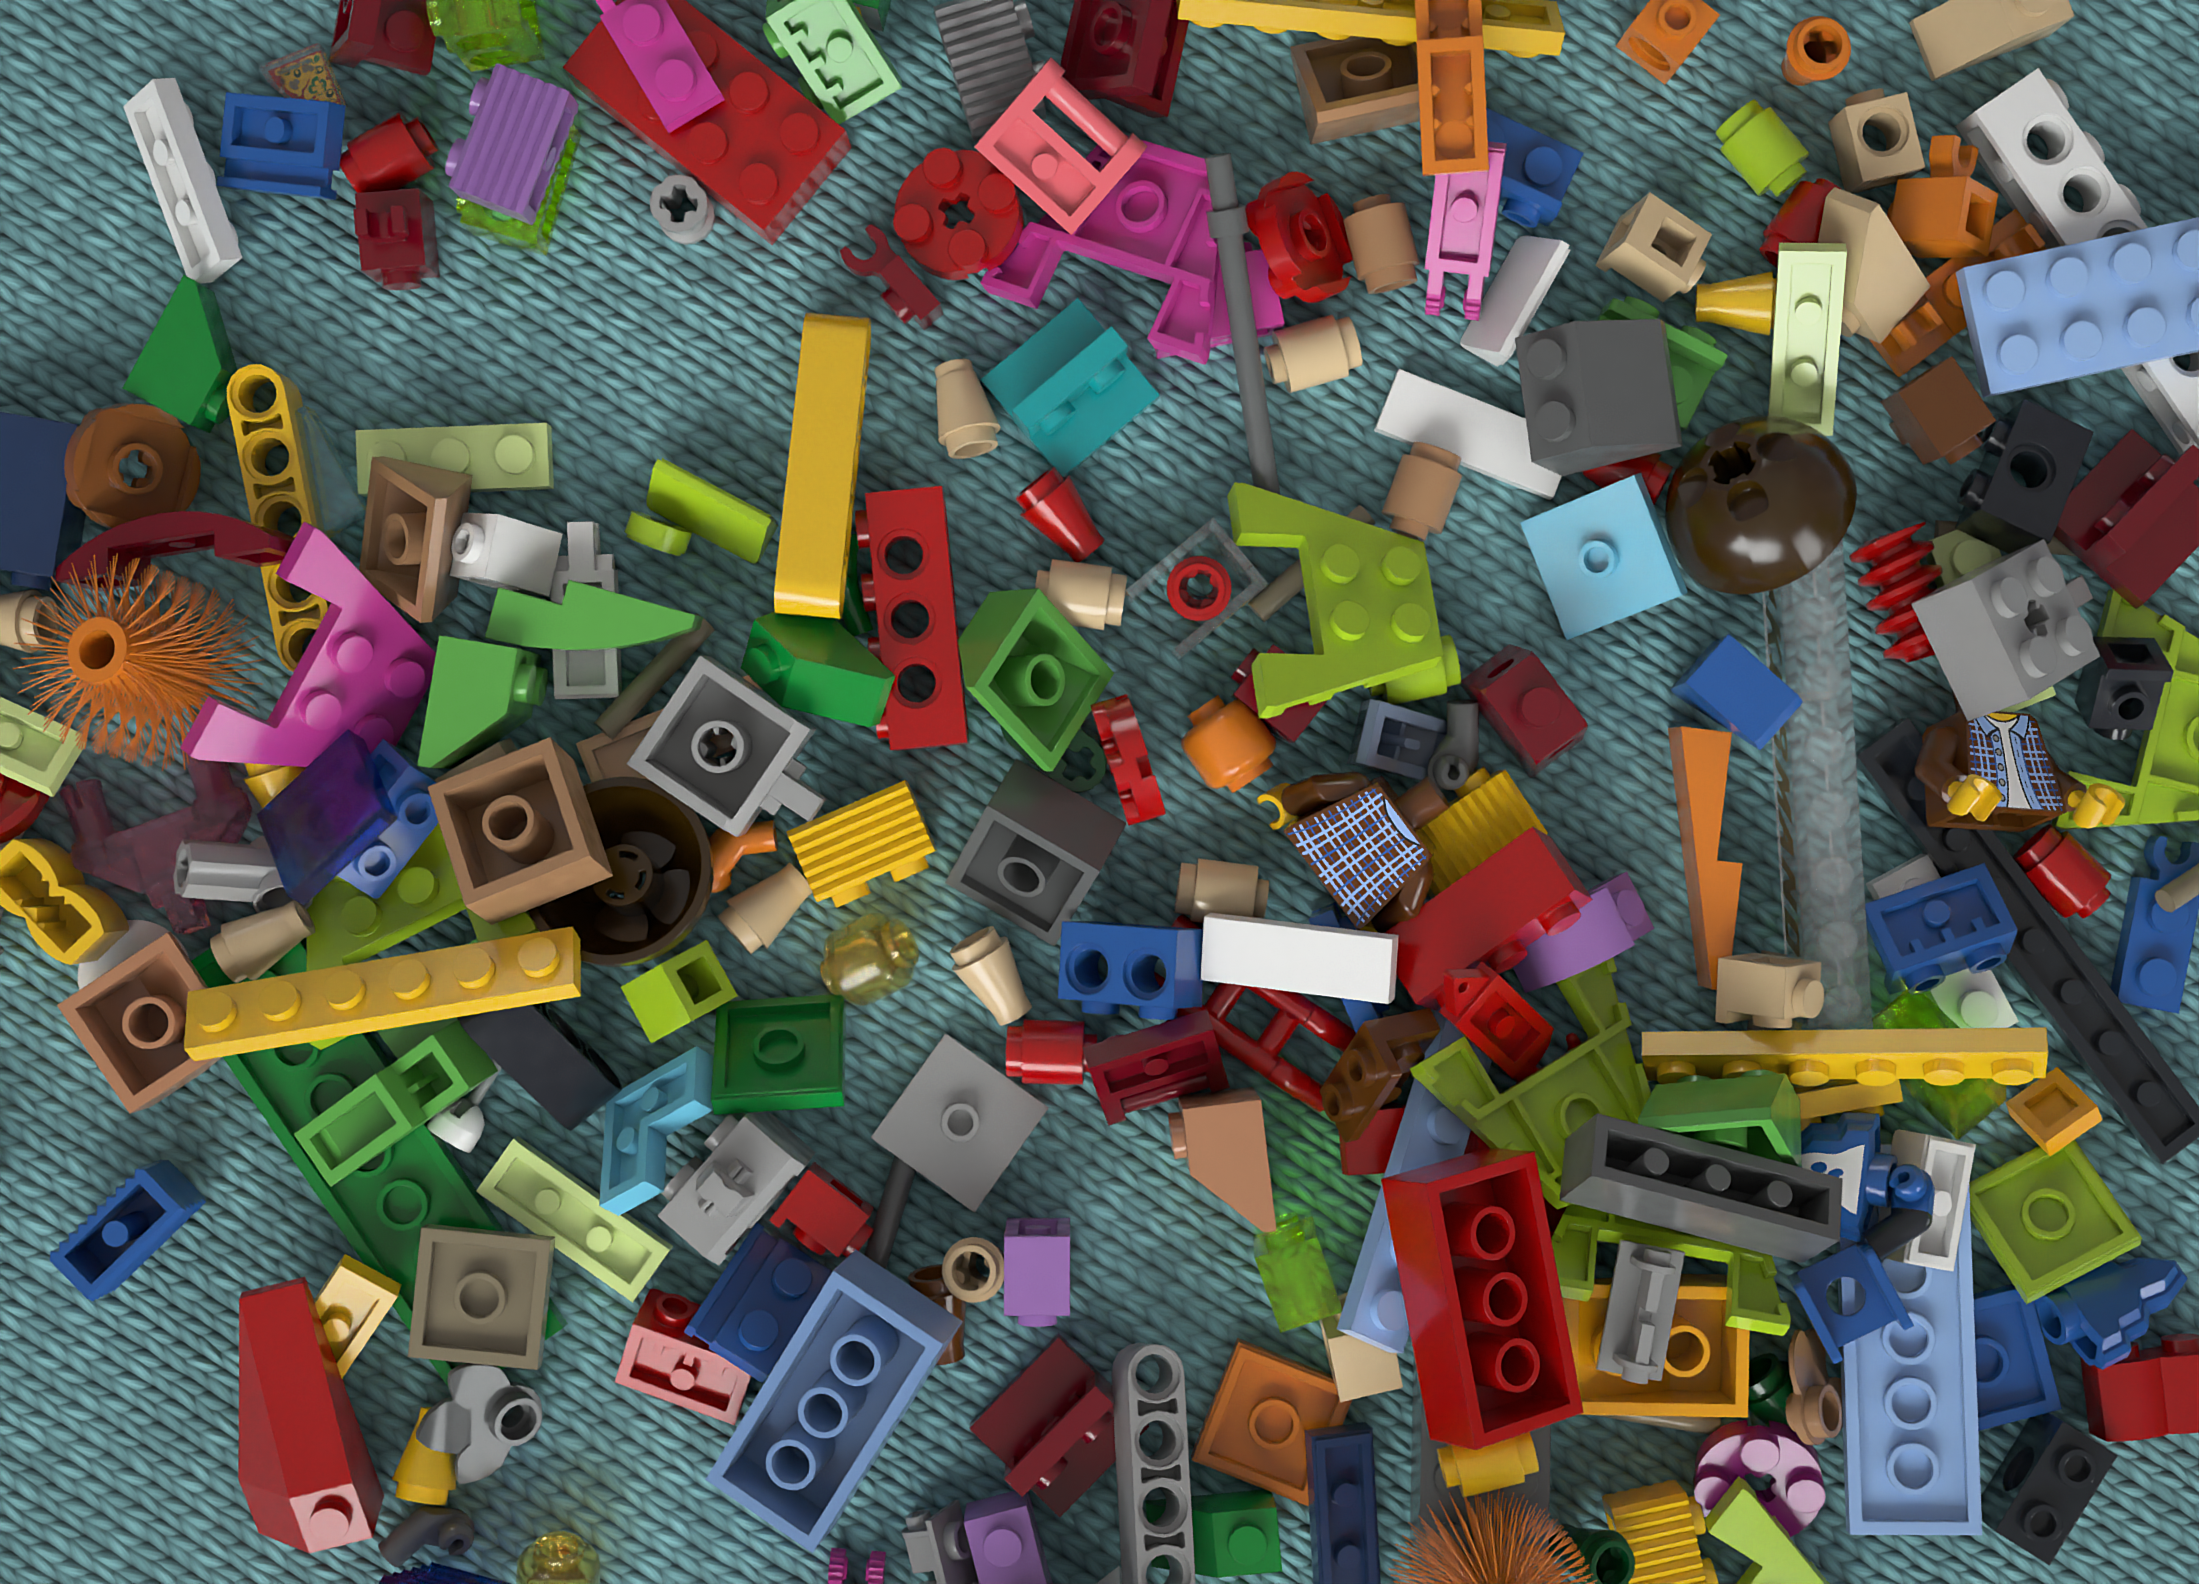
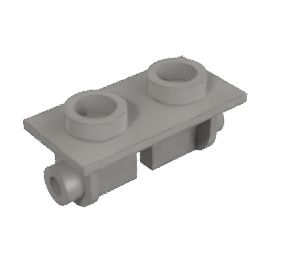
(1640, 1311)
(940, 1545)

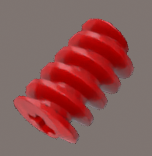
(1901, 583)

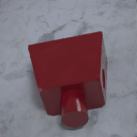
(1525, 707)

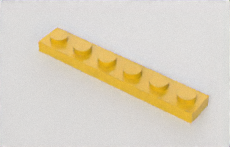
(1513, 26)
(383, 994)
(1866, 1055)

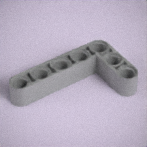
(1164, 1469)

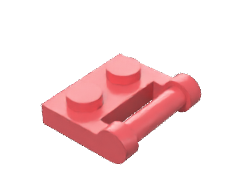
(1044, 162)

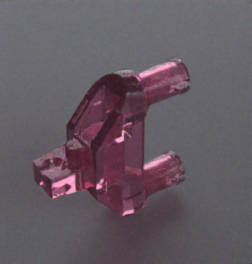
(146, 854)

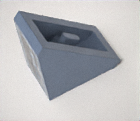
(1395, 739)

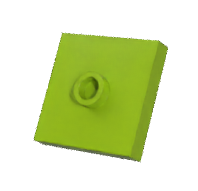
(2049, 1219)

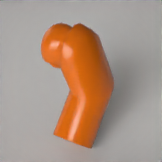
(728, 849)

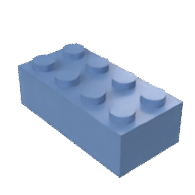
(833, 1400)

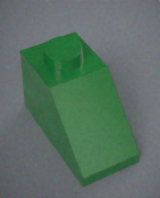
(187, 359)
(817, 668)
(1230, 1533)

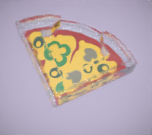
(304, 76)

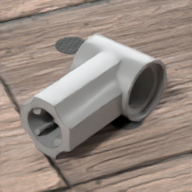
(230, 873)

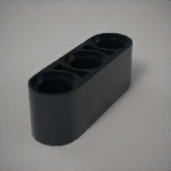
(546, 1060)

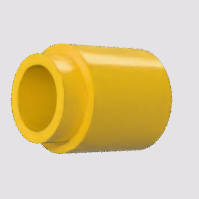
(1488, 1467)

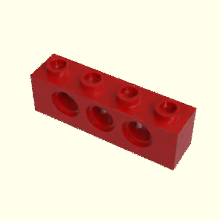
(921, 518)

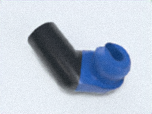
(1910, 1211)

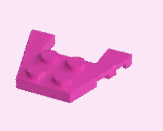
(1144, 225)
(356, 674)

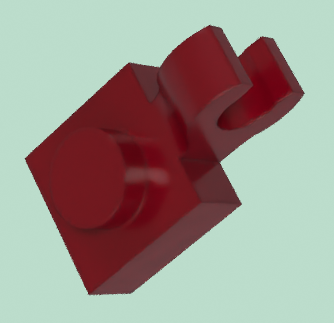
(905, 292)

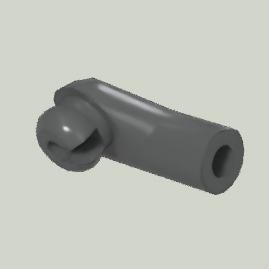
(1459, 749)
(429, 1526)

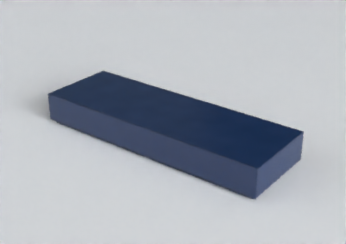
(1342, 1504)

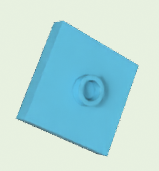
(1604, 556)

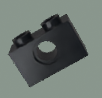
(2046, 454)
(2044, 1485)

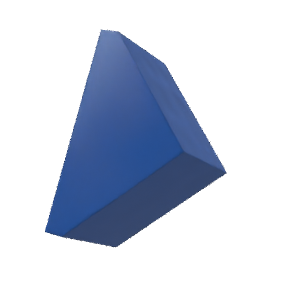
(1737, 692)

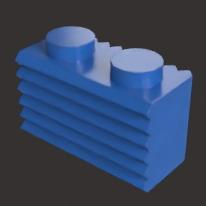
(127, 1229)

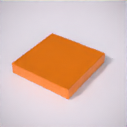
(1262, 1418)

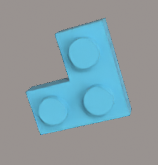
(641, 1121)

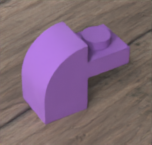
(1604, 930)

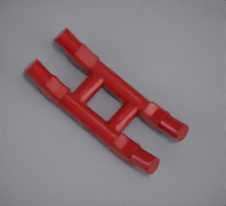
(1263, 1053)

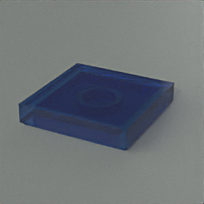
(326, 817)

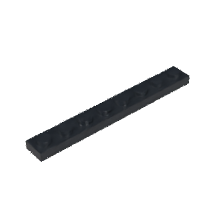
(2045, 960)

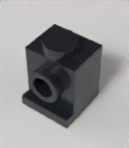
(2123, 686)

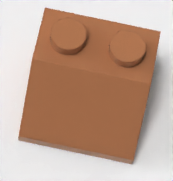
(137, 1022)
(1227, 1149)

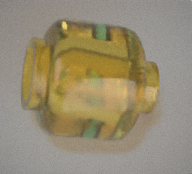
(869, 958)
(558, 1559)

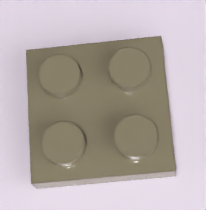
(481, 1296)

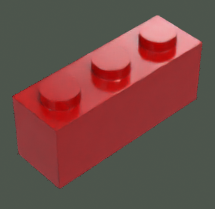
(1489, 916)

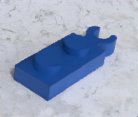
(2154, 942)

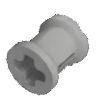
(669, 196)

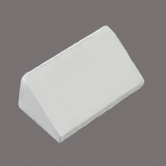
(1514, 297)
(1950, 1168)

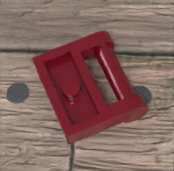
(1156, 1065)

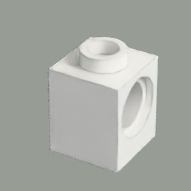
(505, 553)

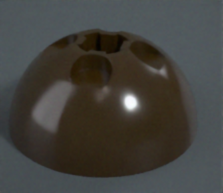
(1758, 504)
(641, 834)

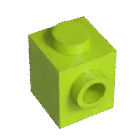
(679, 991)

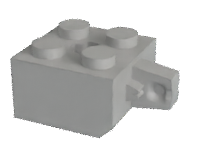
(2008, 629)
(767, 744)
(731, 1190)

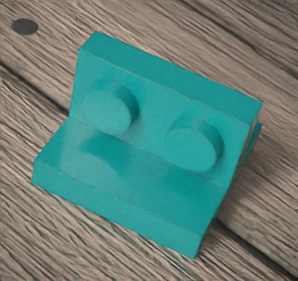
(1070, 387)

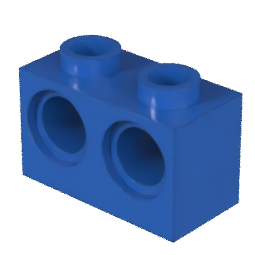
(1131, 962)

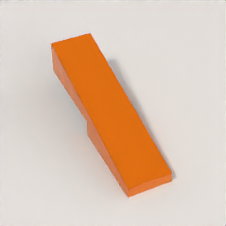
(1451, 87)
(1712, 885)

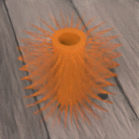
(137, 661)
(1483, 1564)

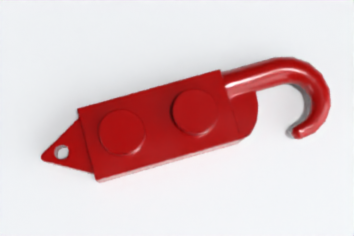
(1497, 1020)

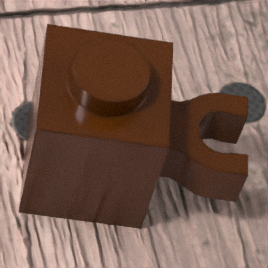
(1939, 413)

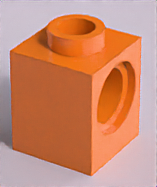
(1666, 34)

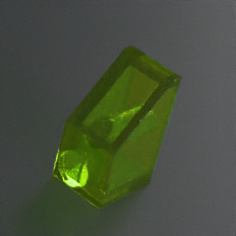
(1954, 1106)

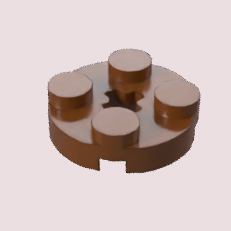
(111, 435)

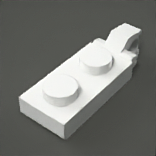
(585, 672)

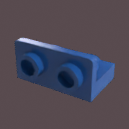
(1534, 171)
(389, 853)
(1940, 930)

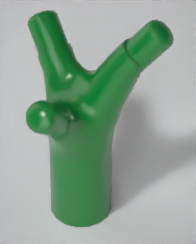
(854, 614)

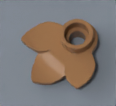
(1816, 1399)

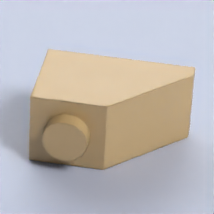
(1978, 30)
(1879, 271)

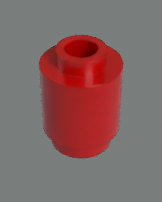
(389, 155)
(1797, 218)
(2064, 872)
(1048, 1051)

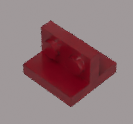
(383, 33)
(1125, 52)
(2134, 517)
(1052, 1426)

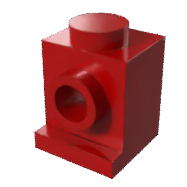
(825, 1214)

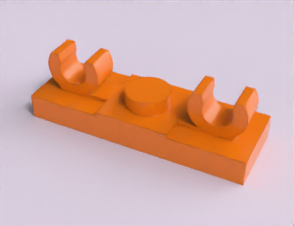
(1940, 310)

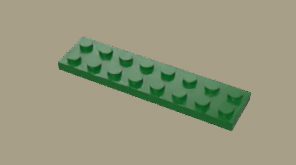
(389, 1196)

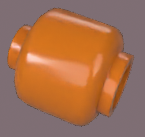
(1228, 744)

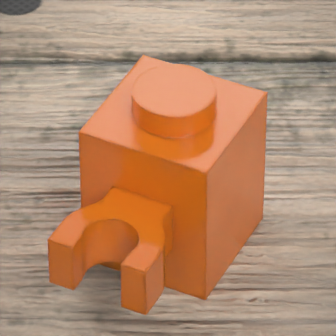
(1949, 210)

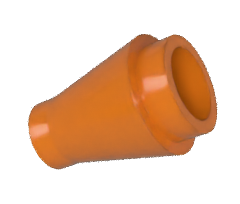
(1815, 51)

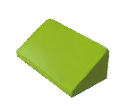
(709, 511)

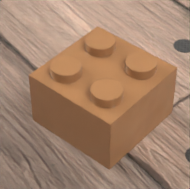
(519, 831)

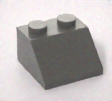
(1597, 393)
(1035, 852)

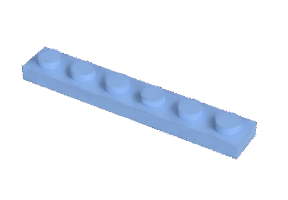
(1426, 1136)

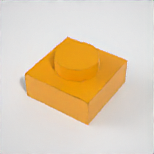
(2053, 1111)

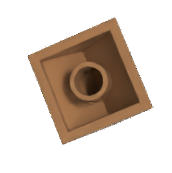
(1355, 86)
(411, 533)

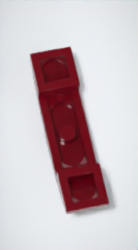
(172, 535)

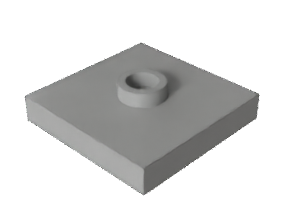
(959, 1122)

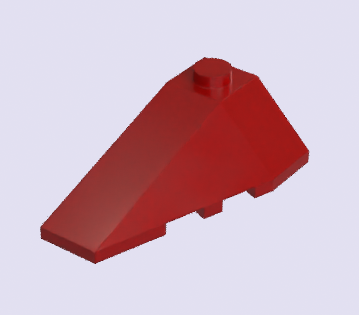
(297, 1430)

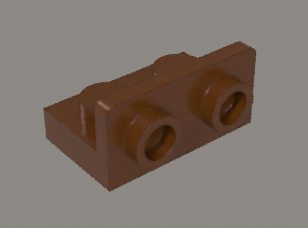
(1375, 1068)

